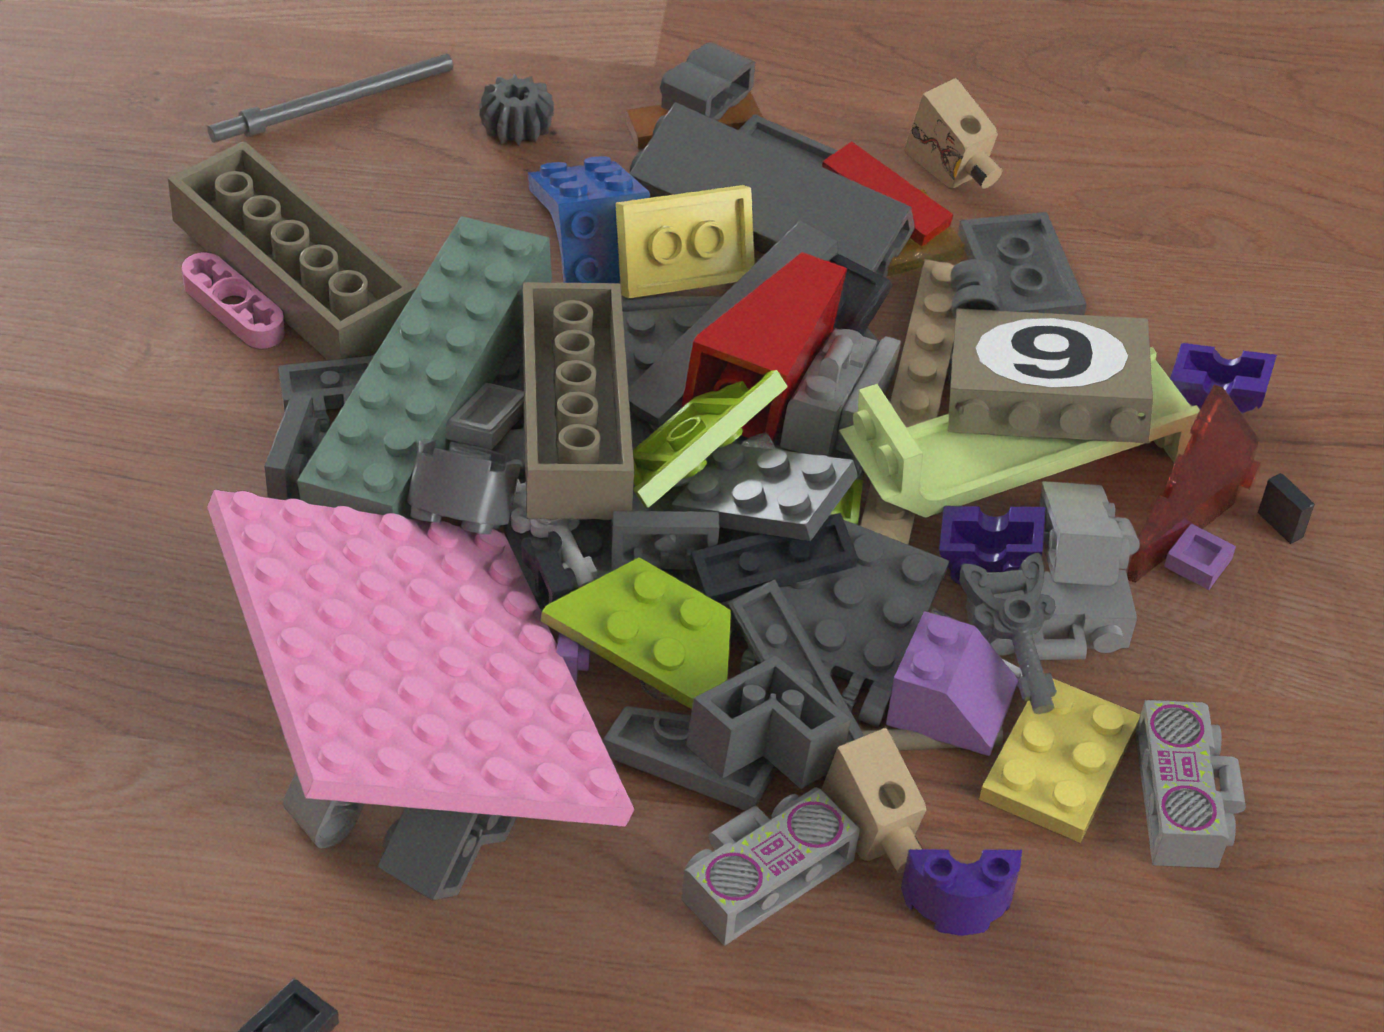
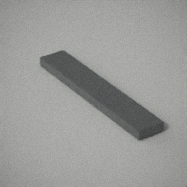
(661, 387)

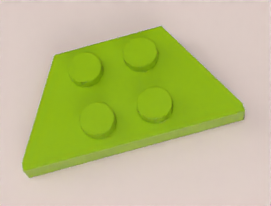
(694, 432)
(649, 628)

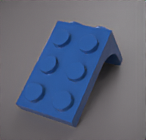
(584, 214)

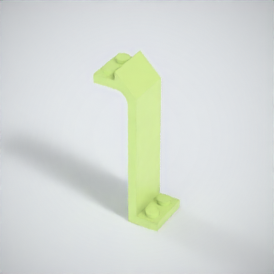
(935, 468)

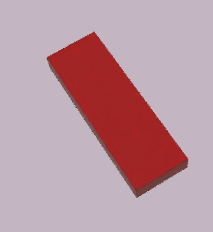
(863, 168)

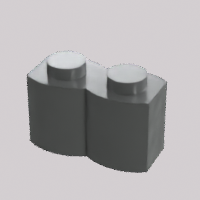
(708, 81)

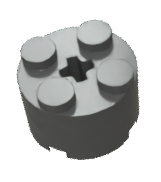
(463, 485)

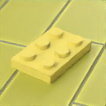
(684, 240)
(1061, 761)

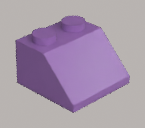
(951, 685)

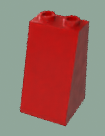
(769, 330)

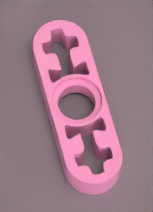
(236, 317)

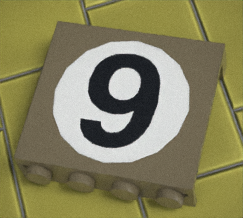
(1051, 376)

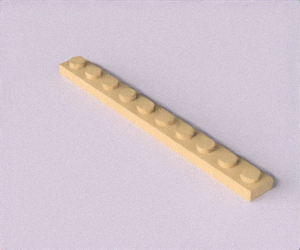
(918, 382)

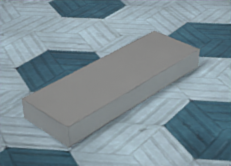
(878, 371)

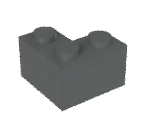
(767, 715)
(438, 847)

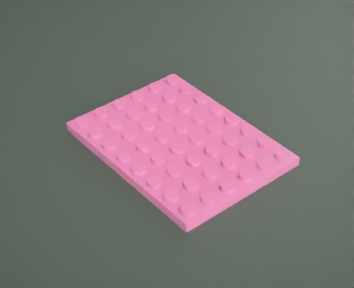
(412, 664)

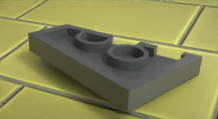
(657, 745)

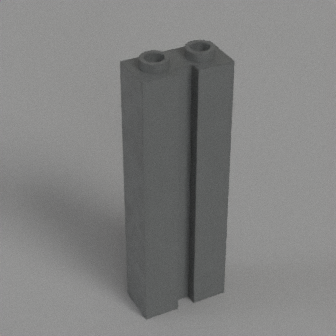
(704, 154)

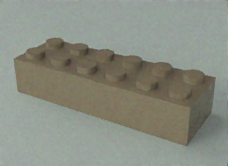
(291, 251)
(575, 402)

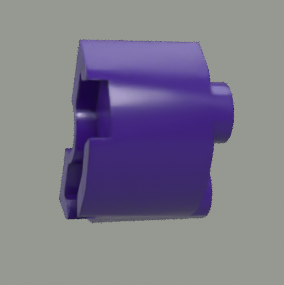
(1243, 378)
(990, 541)
(957, 894)

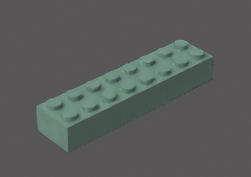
(428, 367)

